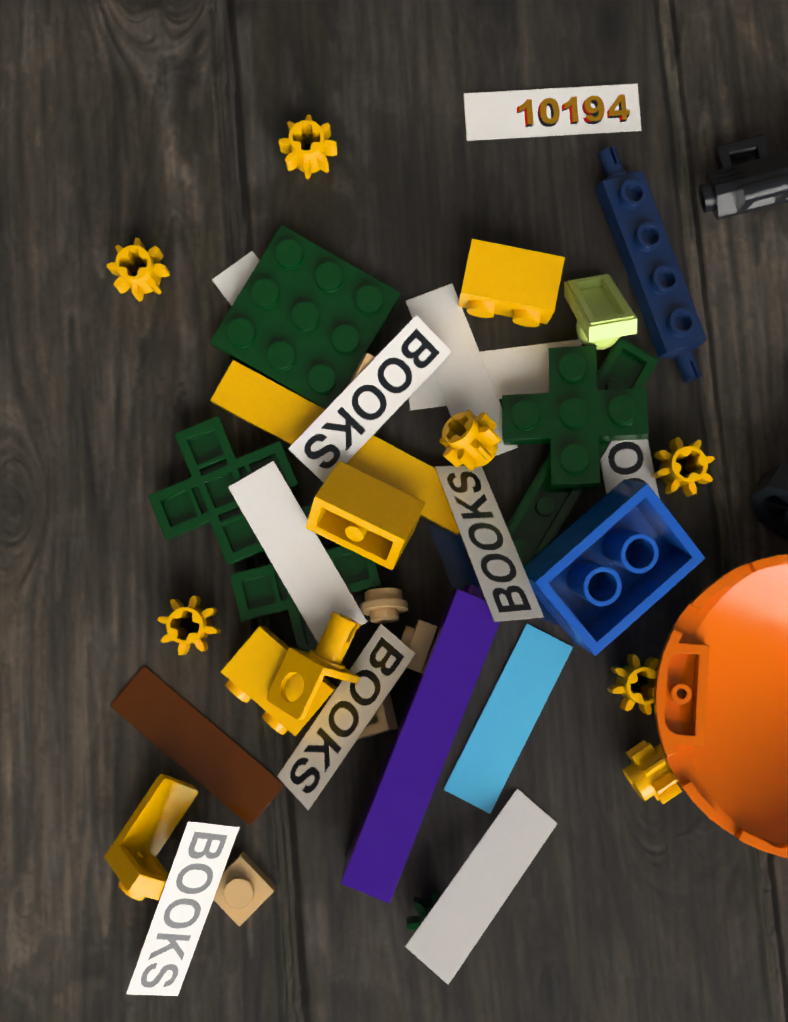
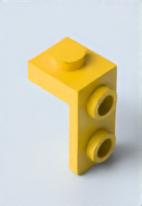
(144, 835)

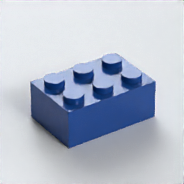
(612, 565)

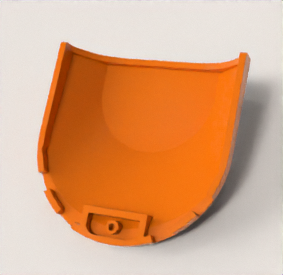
(727, 702)

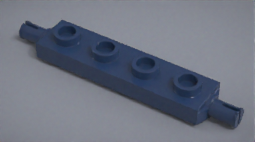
(650, 264)

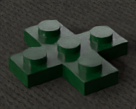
(574, 417)
(206, 495)
(263, 592)

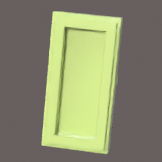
(599, 311)

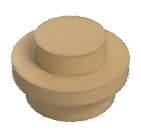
(383, 605)

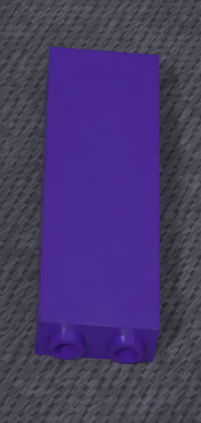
(420, 745)

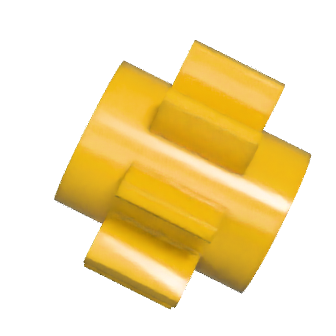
(306, 133)
(129, 261)
(470, 439)
(696, 464)
(179, 634)
(628, 676)
(651, 773)

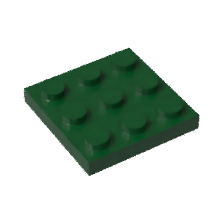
(305, 318)

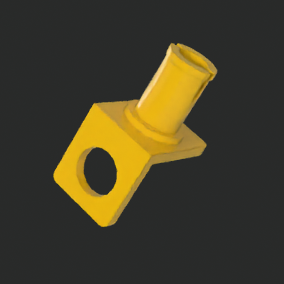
(314, 665)

